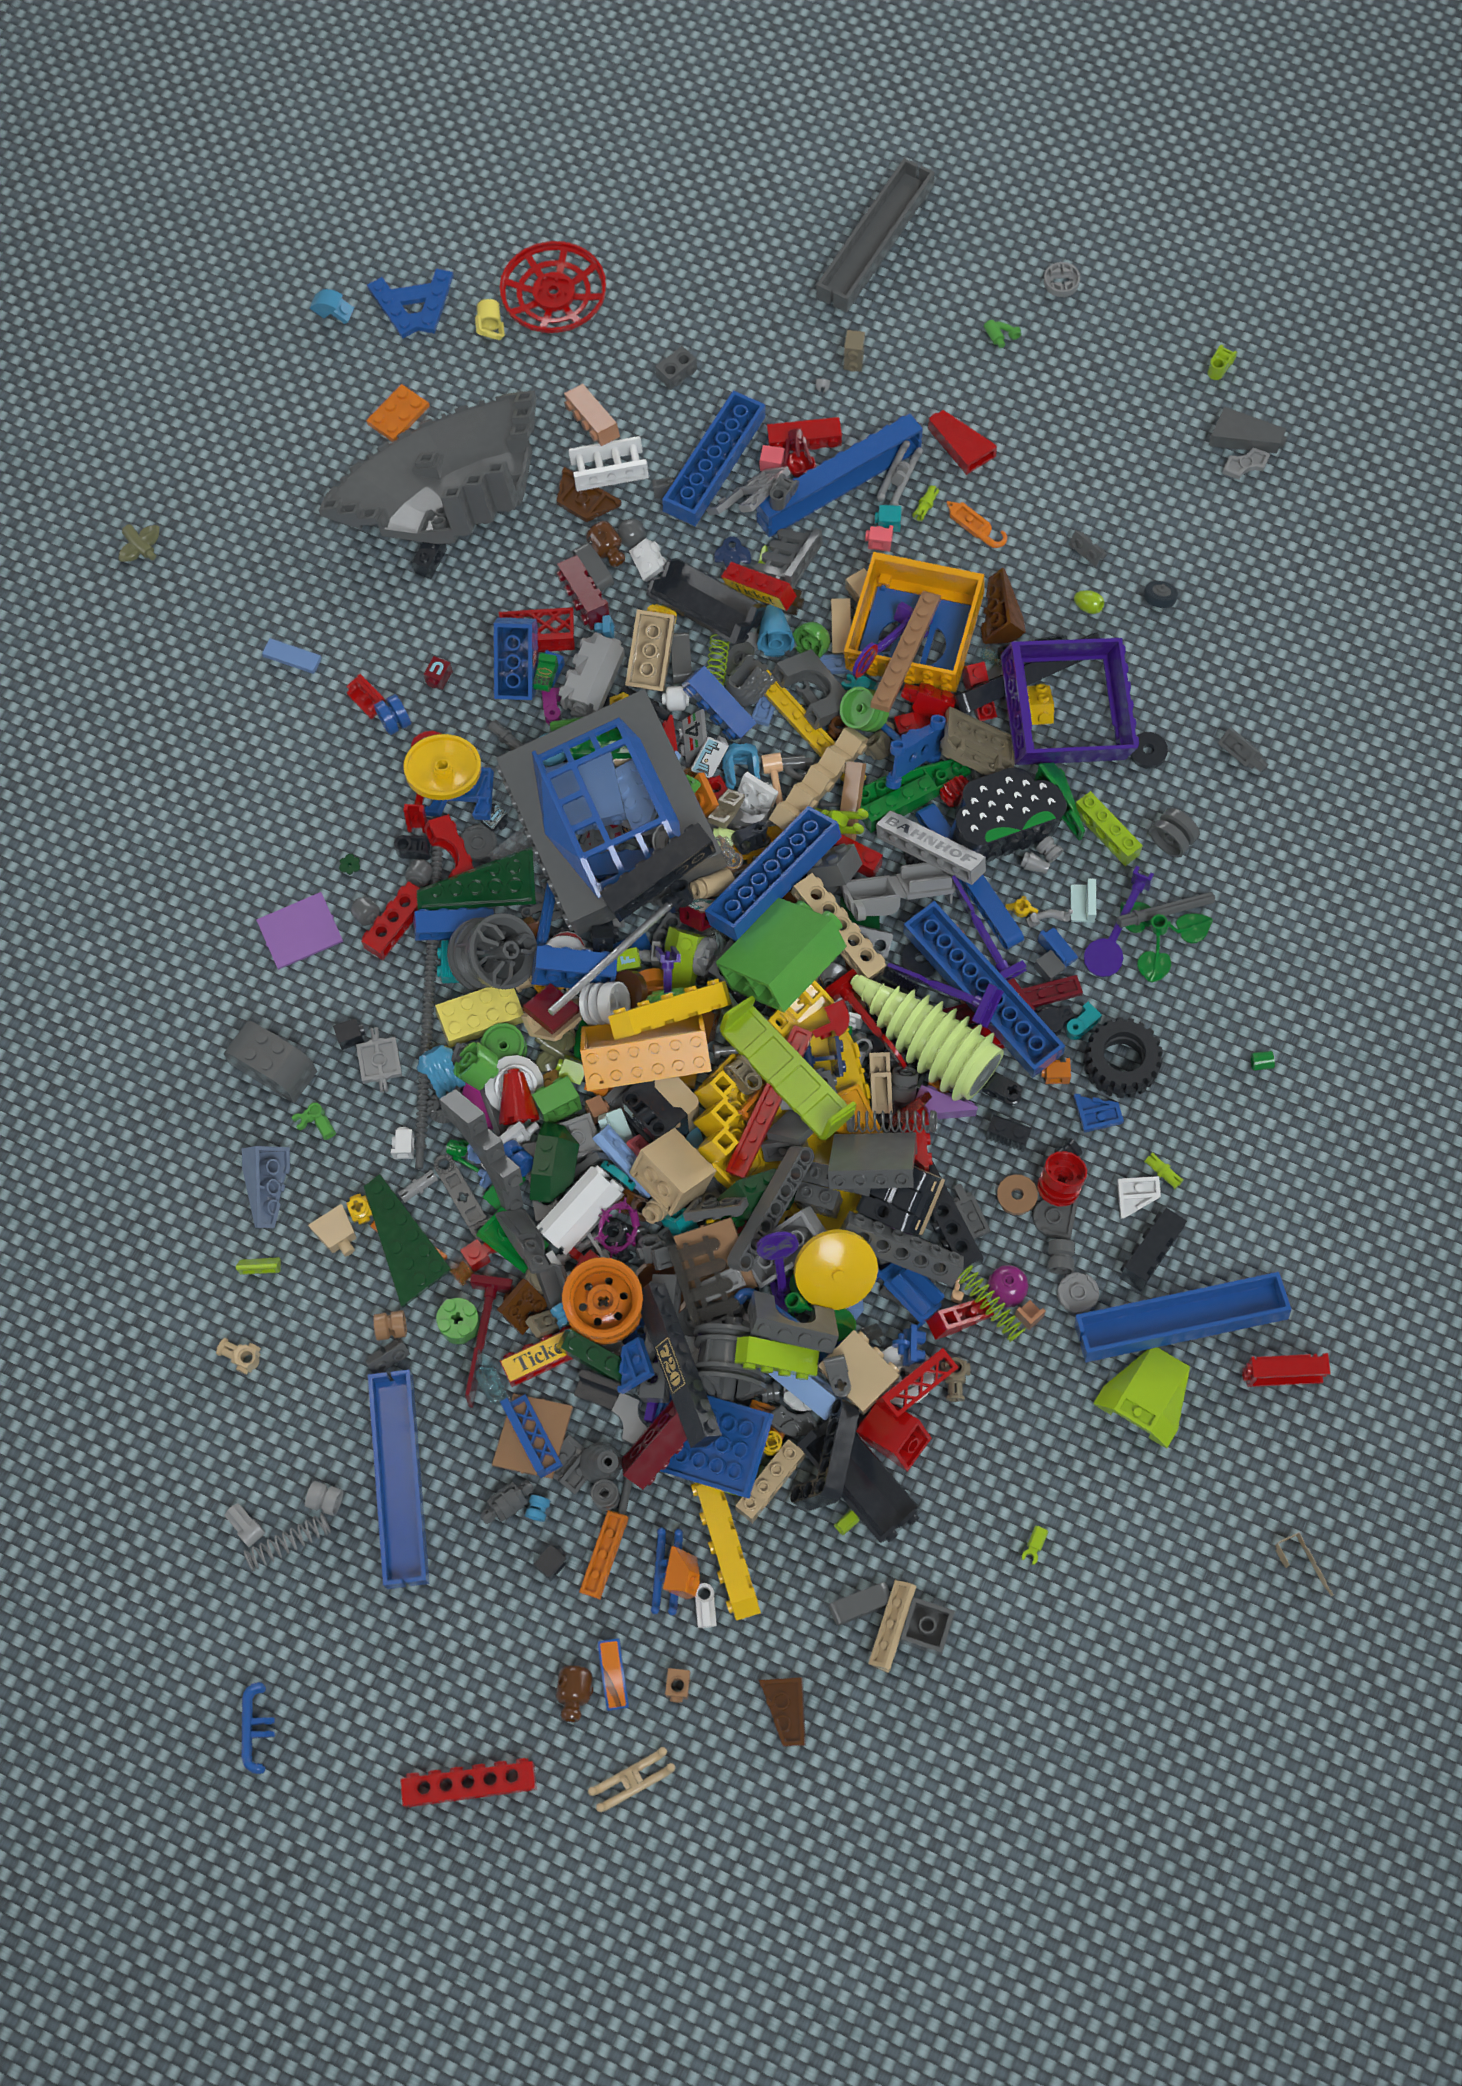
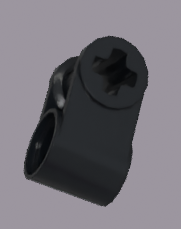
(751, 838)
(417, 847)
(1000, 1087)

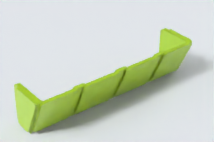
(785, 1069)

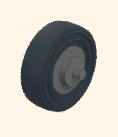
(1160, 594)

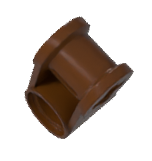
(635, 1202)

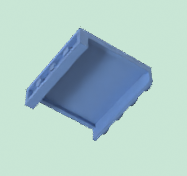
(602, 786)

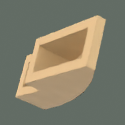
(840, 624)
(880, 1082)

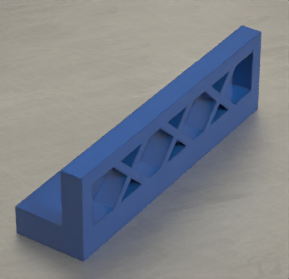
(522, 1434)

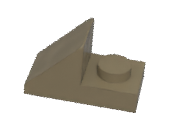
(542, 1324)

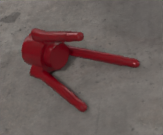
(796, 440)

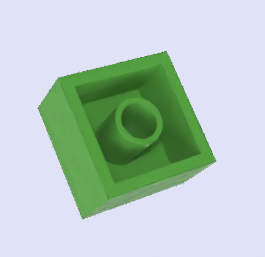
(557, 1100)

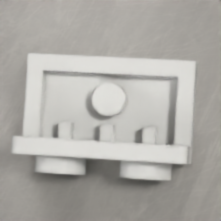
(648, 559)

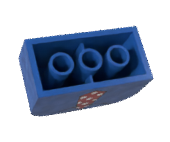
(515, 658)

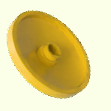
(442, 767)
(835, 1269)

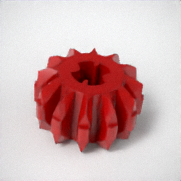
(953, 790)

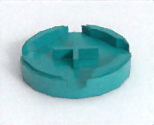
(618, 1175)

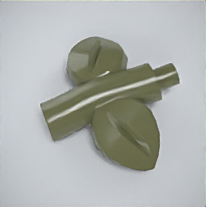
(139, 543)
(553, 1051)

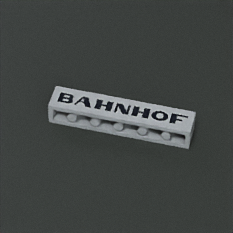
(931, 847)

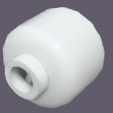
(675, 698)

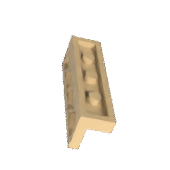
(892, 1625)

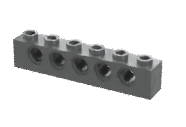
(906, 1249)
(659, 1391)

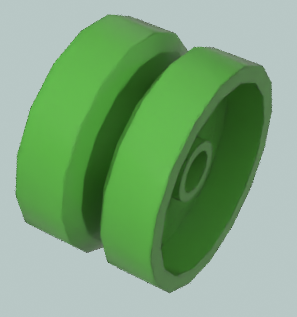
(857, 710)
(505, 1036)

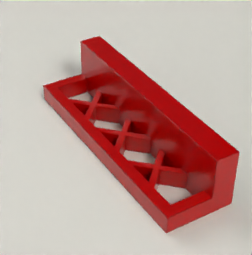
(909, 1380)

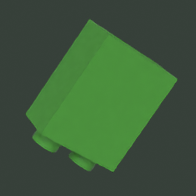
(782, 953)

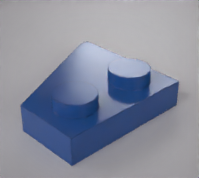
(1097, 1113)
(635, 1365)

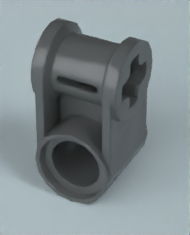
(783, 489)
(838, 1371)

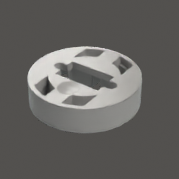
(1060, 271)

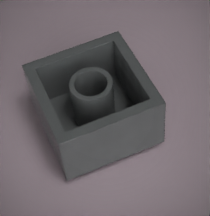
(837, 865)
(927, 1626)

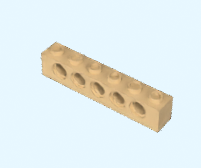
(851, 954)

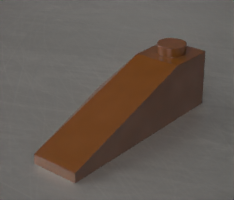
(1003, 615)

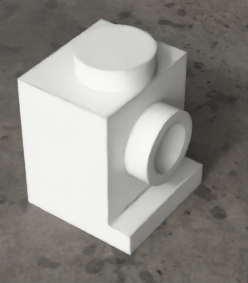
(403, 1144)

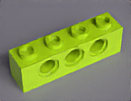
(1108, 829)

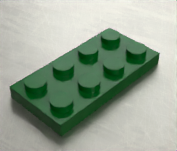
(604, 739)

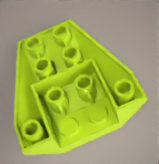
(1148, 1394)

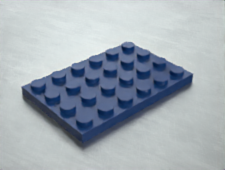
(731, 1459)

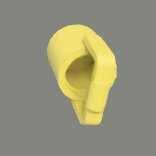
(489, 319)

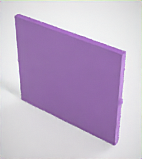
(299, 930)

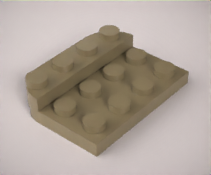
(976, 743)

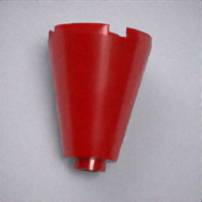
(516, 1100)

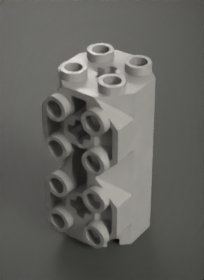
(593, 675)

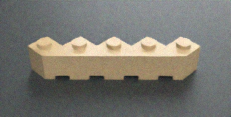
(820, 777)

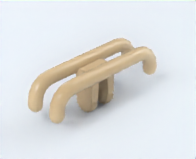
(631, 1780)

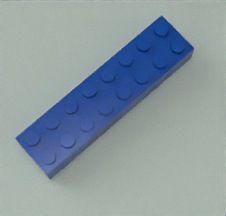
(714, 458)
(773, 872)

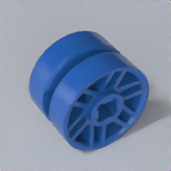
(392, 714)

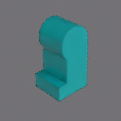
(1085, 1022)

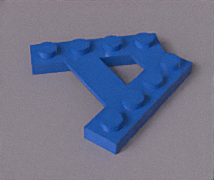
(392, 302)

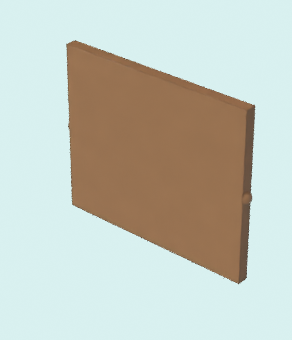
(727, 1235)
(554, 1420)

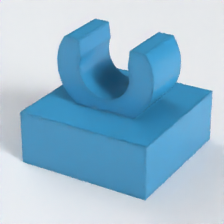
(606, 628)

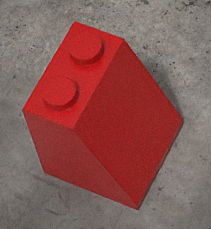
(896, 1438)

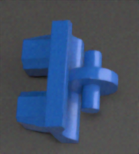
(907, 1346)

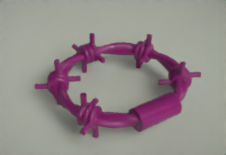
(631, 1238)

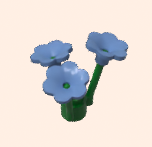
(458, 1149)

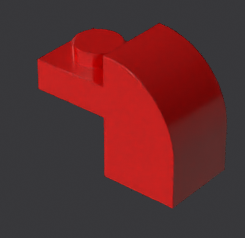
(839, 1018)

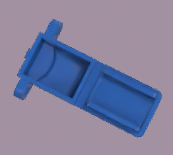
(912, 1290)

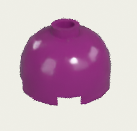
(1009, 1284)

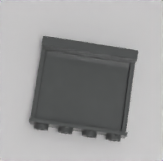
(872, 1160)

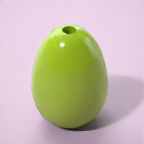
(1089, 601)

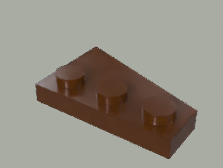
(786, 1704)

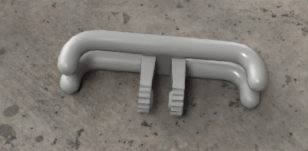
(899, 473)

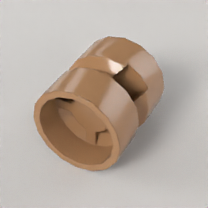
(390, 1325)

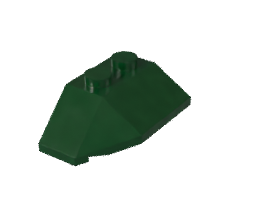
(553, 1163)
(753, 1189)

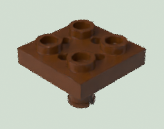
(519, 1303)

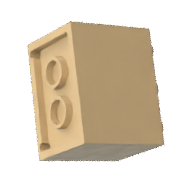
(672, 1171)
(867, 1369)

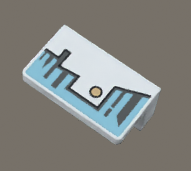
(710, 756)

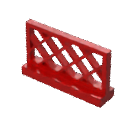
(555, 640)

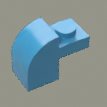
(331, 302)

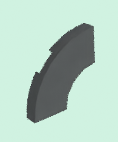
(792, 1424)

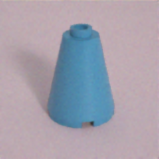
(774, 633)

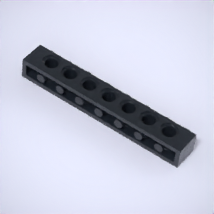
(954, 1220)

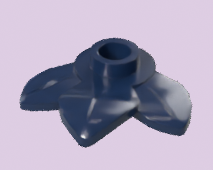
(735, 555)

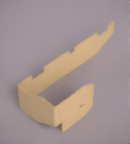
(1285, 1562)

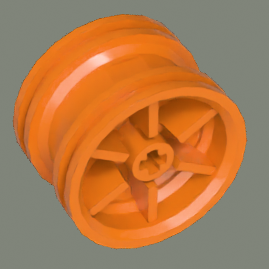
(596, 1272)

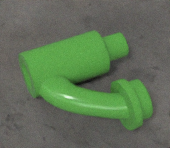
(995, 334)

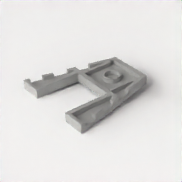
(758, 486)

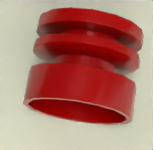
(1062, 1178)

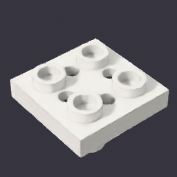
(759, 794)

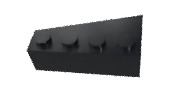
(1152, 1249)

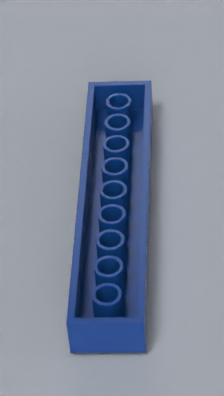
(970, 971)

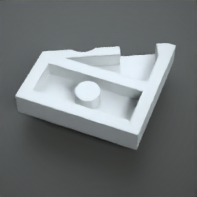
(1137, 1193)

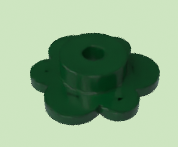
(349, 860)

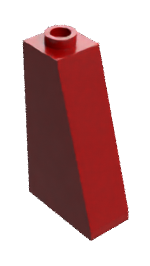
(961, 442)

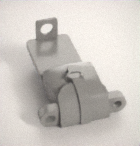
(882, 894)

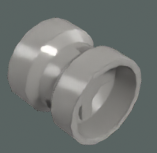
(1049, 849)

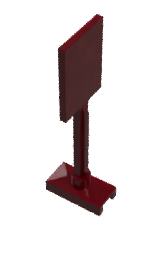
(491, 1286)

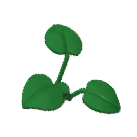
(1192, 929)
(796, 1303)

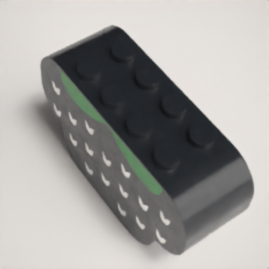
(1006, 813)

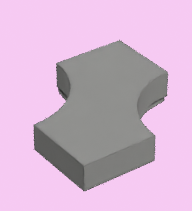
(1239, 465)
(627, 1410)

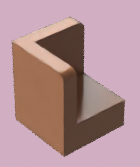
(1029, 1314)

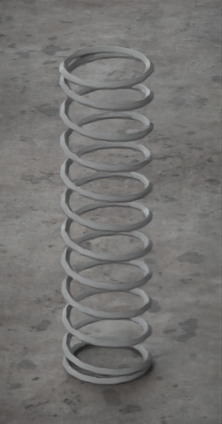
(324, 1526)

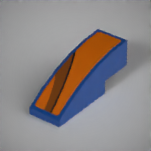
(613, 1674)

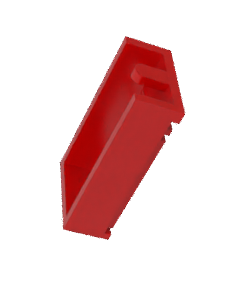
(1286, 1370)

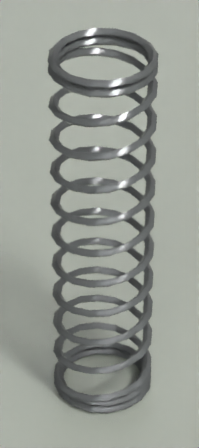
(933, 1122)

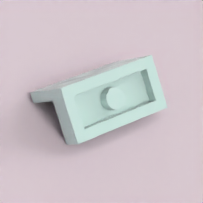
(1083, 902)
(618, 1122)

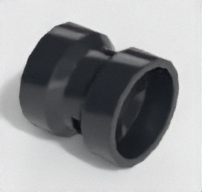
(1070, 1146)

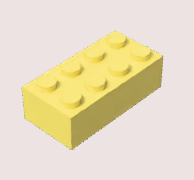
(476, 1012)

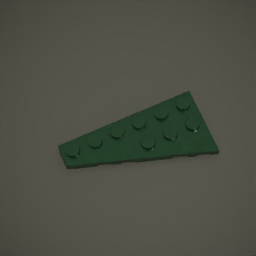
(494, 884)
(408, 1251)

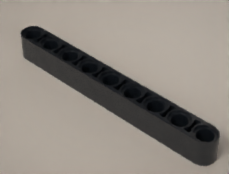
(995, 689)

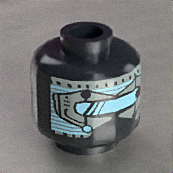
(497, 820)

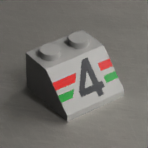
(693, 734)

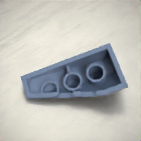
(264, 1178)

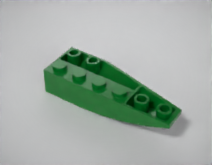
(916, 790)

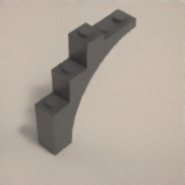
(488, 1147)

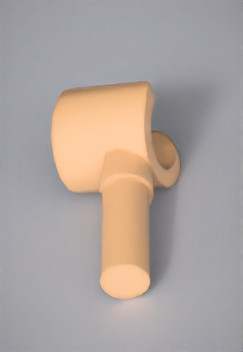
(957, 1295)

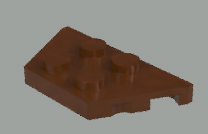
(585, 503)

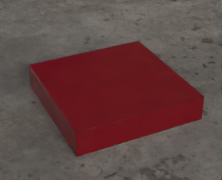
(538, 1008)

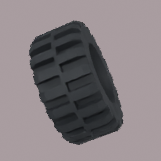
(1125, 1033)

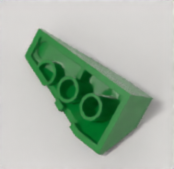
(1055, 775)

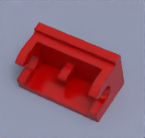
(364, 695)

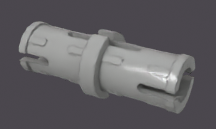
(417, 1186)

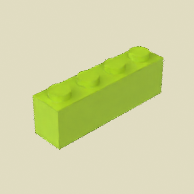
(777, 1357)

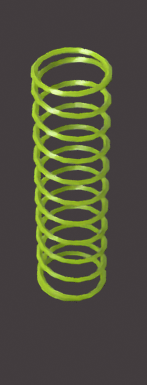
(719, 653)
(987, 1312)

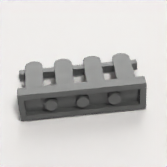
(800, 555)

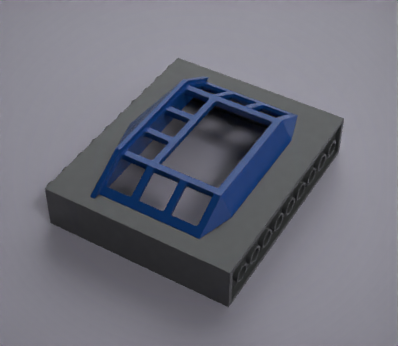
(548, 825)

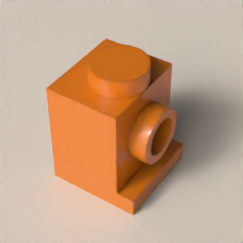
(1057, 1072)

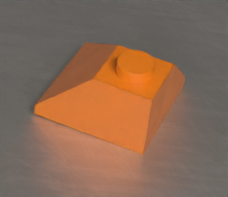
(682, 1574)

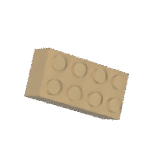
(650, 650)

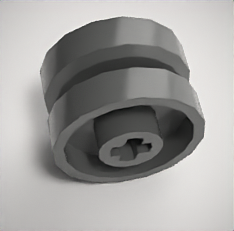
(1174, 832)

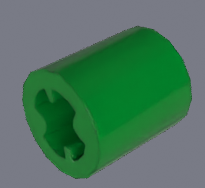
(1262, 1060)

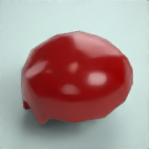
(799, 465)

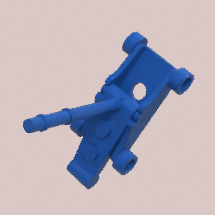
(914, 748)

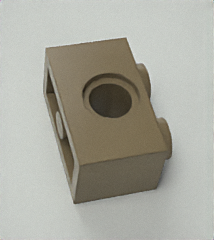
(854, 350)

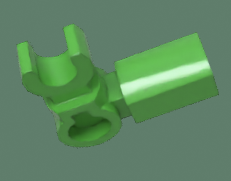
(315, 1113)

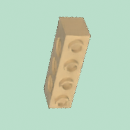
(770, 1481)

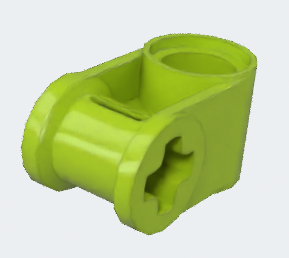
(1221, 362)

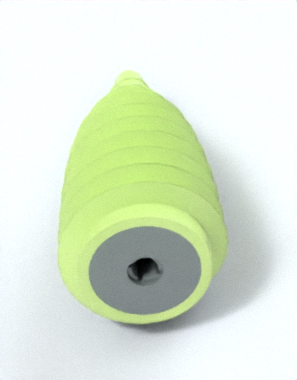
(933, 1037)

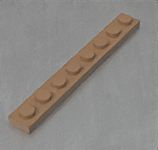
(905, 651)

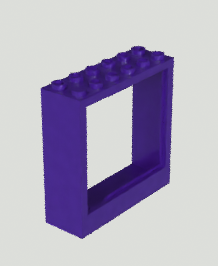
(1118, 688)

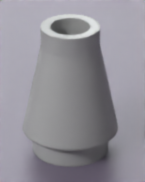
(1034, 863)

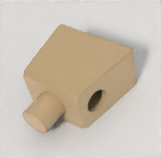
(335, 1230)

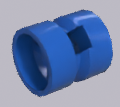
(519, 1156)

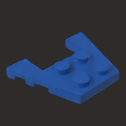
(480, 793)

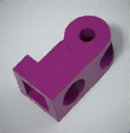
(550, 705)

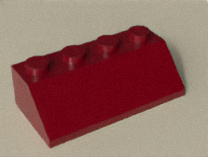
(654, 1448)

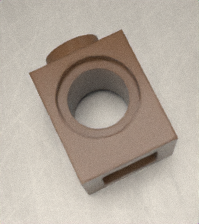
(677, 1675)

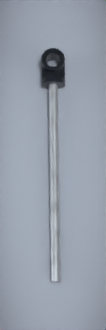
(680, 896)

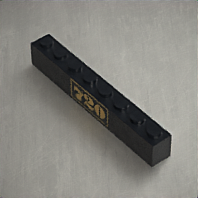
(678, 1366)

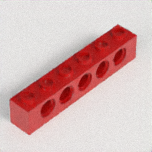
(411, 1784)

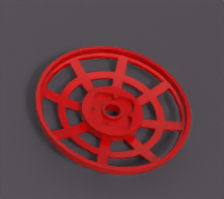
(553, 281)

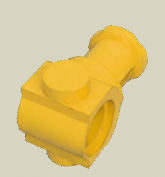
(359, 1209)

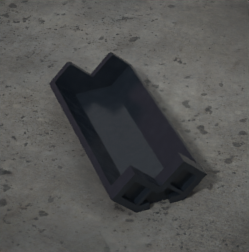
(706, 601)
(868, 1488)

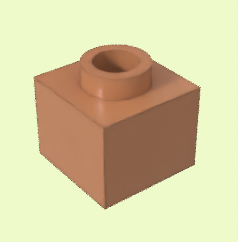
(596, 1107)

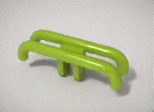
(842, 818)

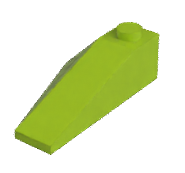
(686, 944)

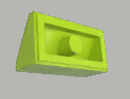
(259, 1266)

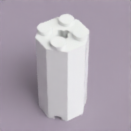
(579, 1209)

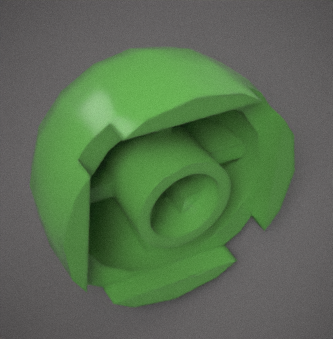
(812, 636)

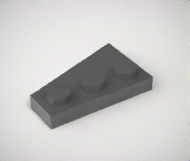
(716, 1209)

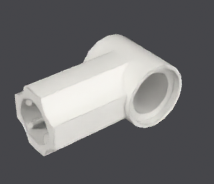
(705, 1608)

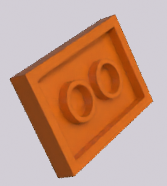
(397, 413)

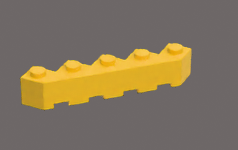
(669, 1009)
(728, 1551)

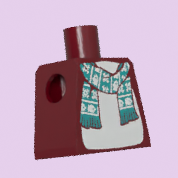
(695, 915)

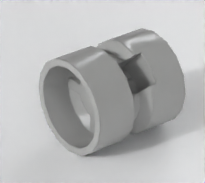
(325, 1498)

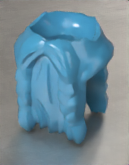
(743, 755)
(439, 1069)

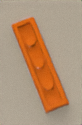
(604, 1554)

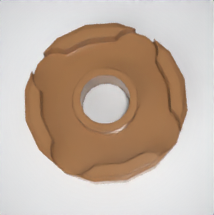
(1022, 1184)

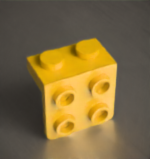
(1041, 704)

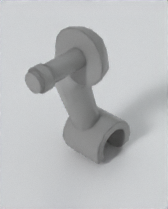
(1034, 918)

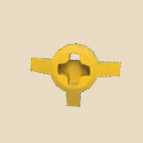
(1021, 907)

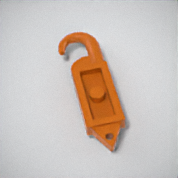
(974, 523)

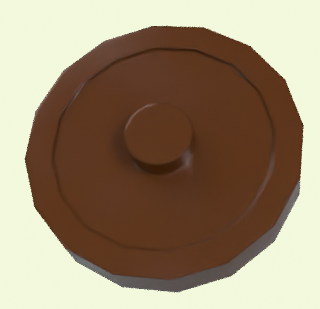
(635, 984)

